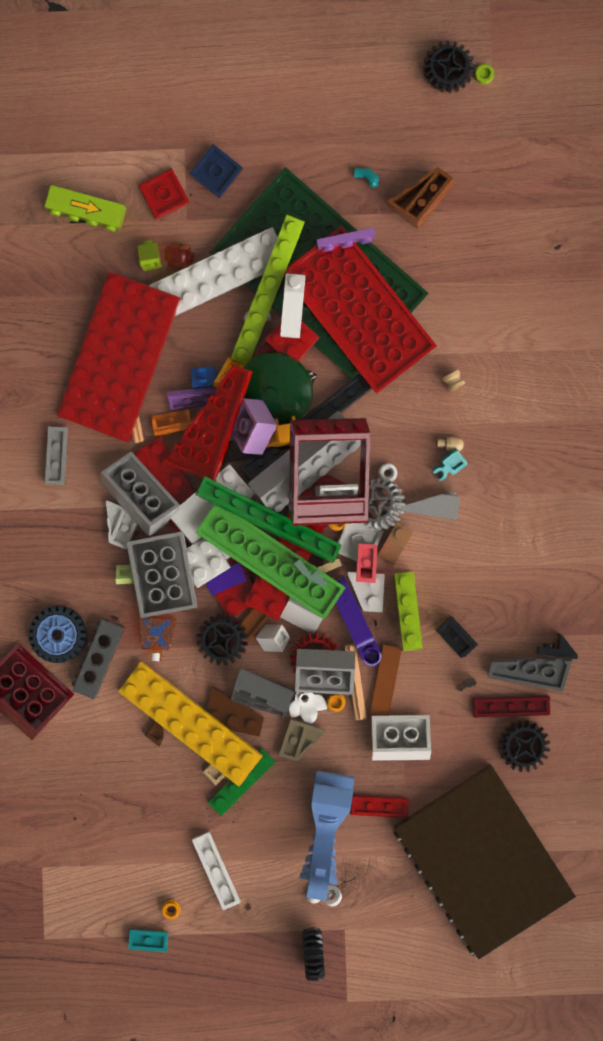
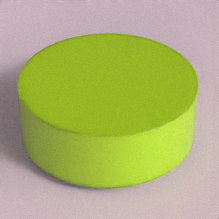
(484, 74)

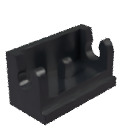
(456, 637)

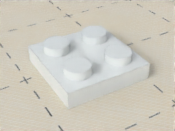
(205, 562)

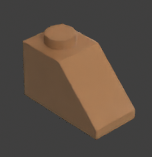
(395, 543)

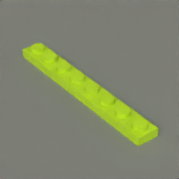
(267, 289)

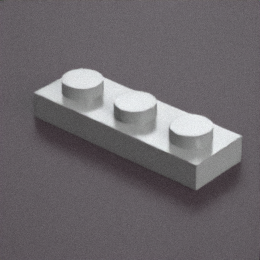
(56, 455)

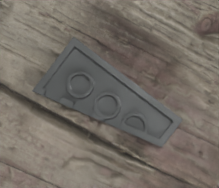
(532, 671)

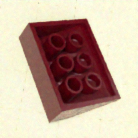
(29, 692)

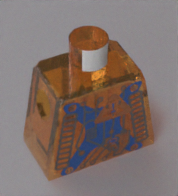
(156, 635)

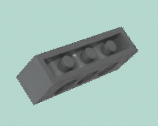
(80, 683)

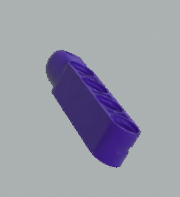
(357, 625)

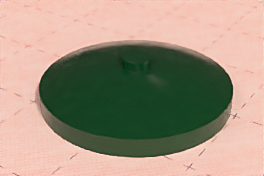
(281, 385)

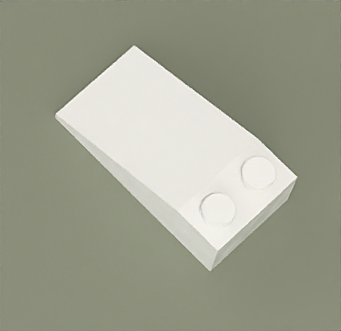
(195, 509)

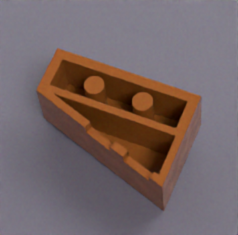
(422, 198)

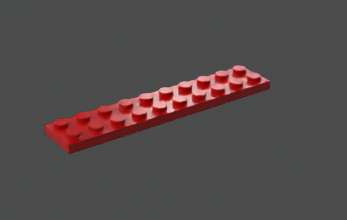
(180, 489)

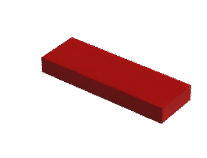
(379, 806)

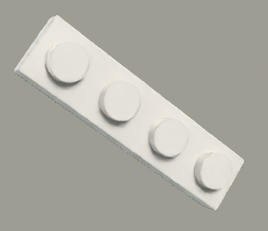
(216, 870)

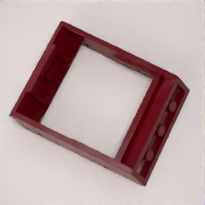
(335, 508)

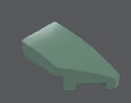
(316, 577)

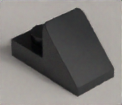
(563, 648)

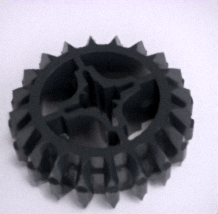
(455, 69)
(225, 647)
(530, 739)
(313, 954)

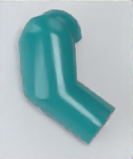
(369, 174)

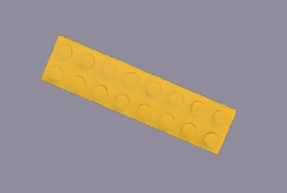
(190, 723)

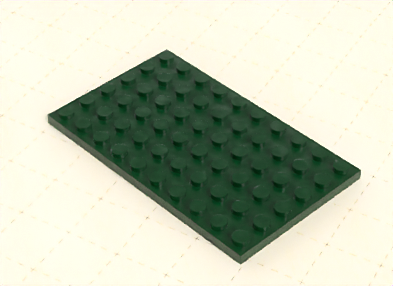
(293, 197)

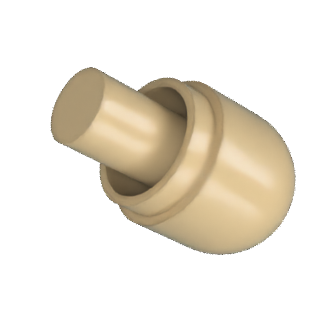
(451, 443)

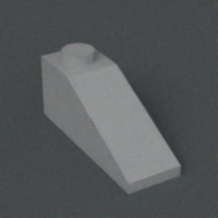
(439, 506)

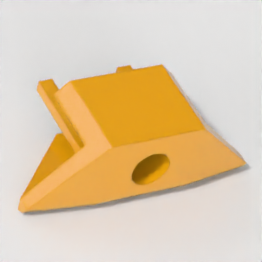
(281, 436)

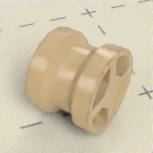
(453, 381)

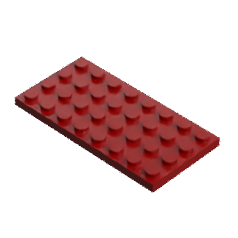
(361, 313)
(118, 357)

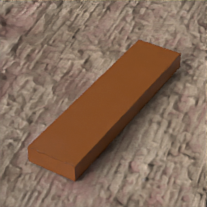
(385, 681)

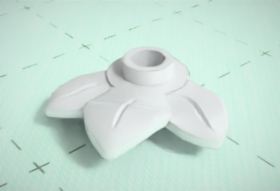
(307, 708)

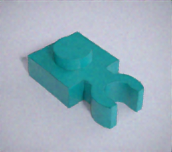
(452, 463)

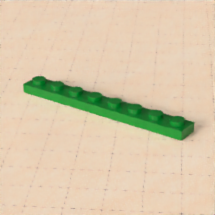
(267, 519)

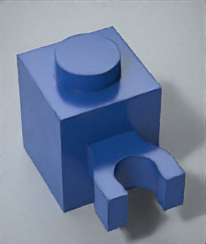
(203, 377)

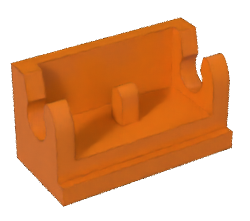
(171, 422)

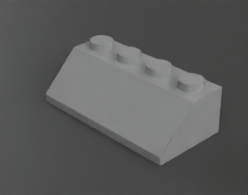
(139, 493)

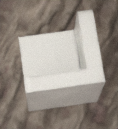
(273, 638)

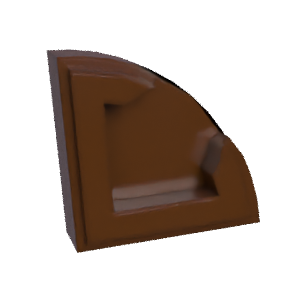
(155, 733)

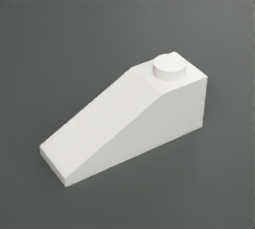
(292, 305)

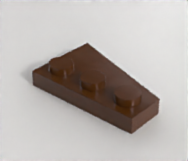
(233, 714)

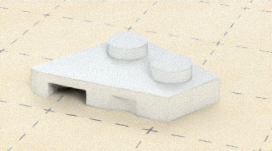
(369, 594)

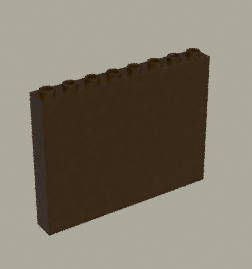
(483, 862)

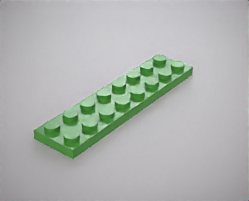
(268, 560)

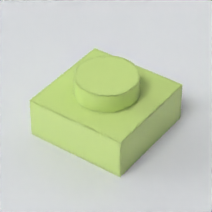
(124, 574)

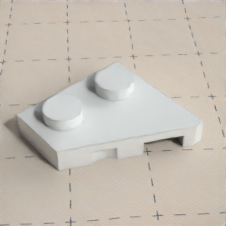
(120, 525)

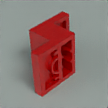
(292, 346)

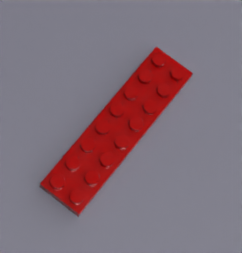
(263, 595)

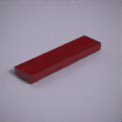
(511, 706)

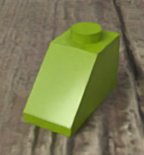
(149, 256)

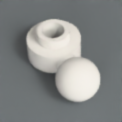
(331, 890)

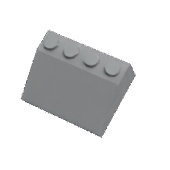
(162, 574)

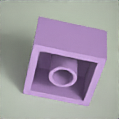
(253, 427)

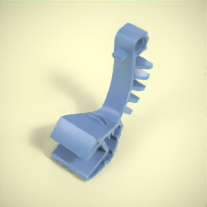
(330, 806)

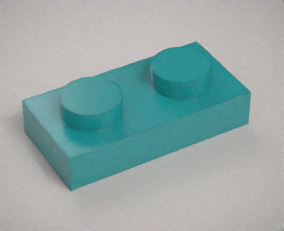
(148, 940)

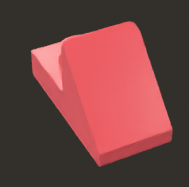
(366, 563)

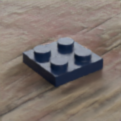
(216, 171)

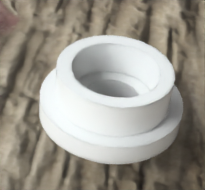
(392, 468)

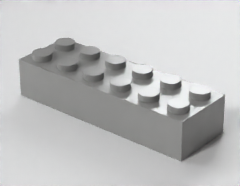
(314, 461)

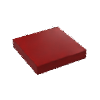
(164, 194)

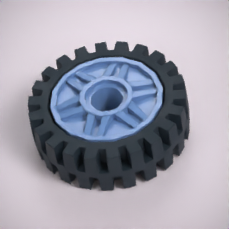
(72, 630)

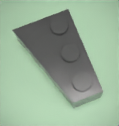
(261, 694)

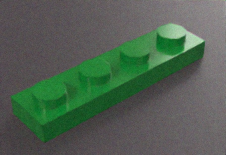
(231, 792)

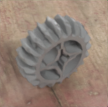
(389, 508)

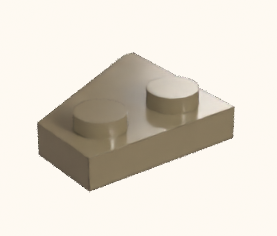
(299, 739)

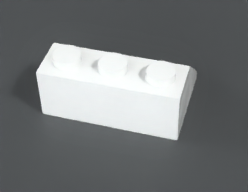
(401, 737)

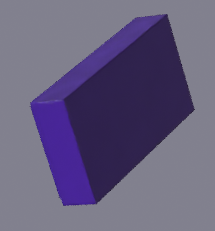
(227, 579)

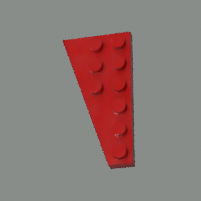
(209, 433)

